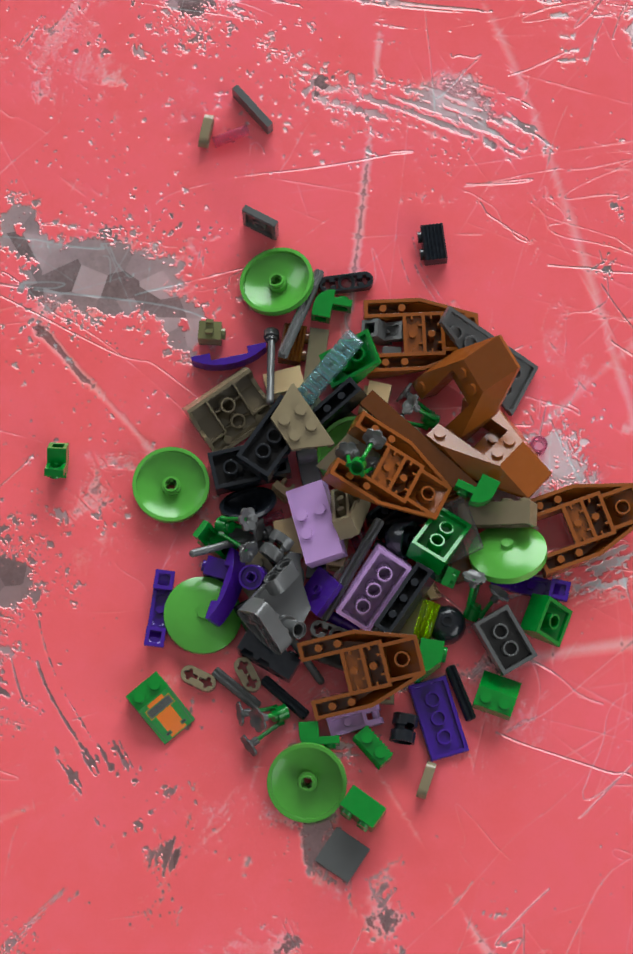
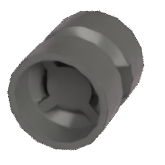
(272, 552)

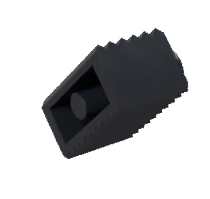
(433, 244)

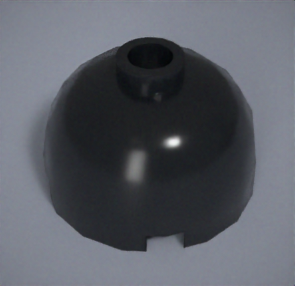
(400, 536)
(449, 625)

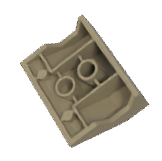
(228, 410)

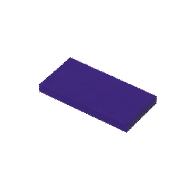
(438, 718)

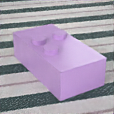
(314, 525)
(373, 587)

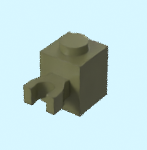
(211, 332)

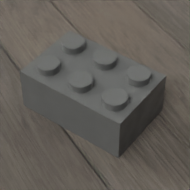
(504, 640)

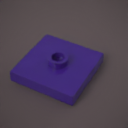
(321, 591)

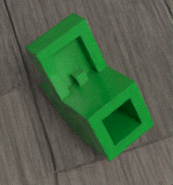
(326, 302)
(57, 460)
(479, 495)
(208, 535)
(448, 576)
(310, 733)

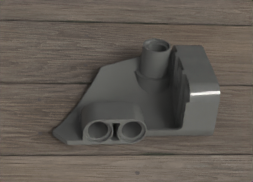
(279, 606)

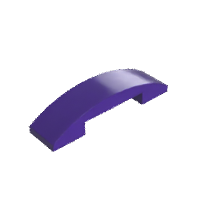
(228, 363)
(162, 587)
(555, 588)
(230, 591)

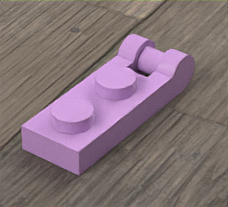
(354, 721)

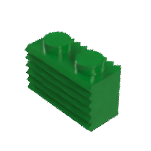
(372, 747)

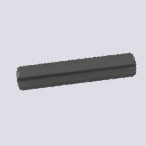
(236, 688)

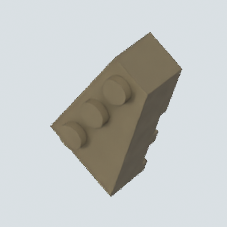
(348, 513)

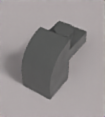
(382, 332)

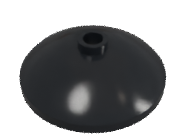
(259, 498)

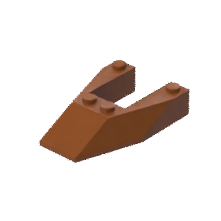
(423, 337)
(483, 376)
(499, 454)
(401, 478)
(595, 518)
(373, 666)

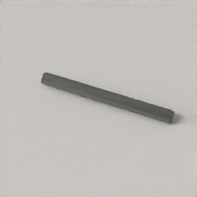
(298, 318)
(355, 563)

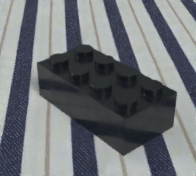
(265, 448)
(232, 476)

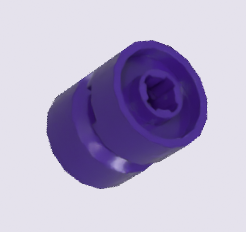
(252, 576)

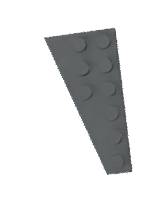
(466, 332)

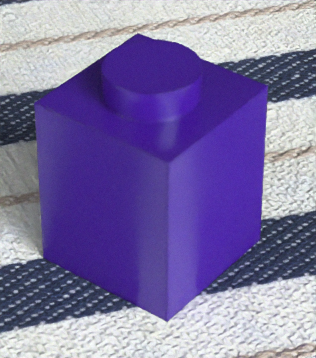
(214, 568)

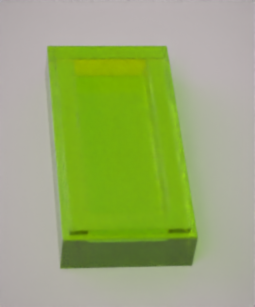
(426, 619)

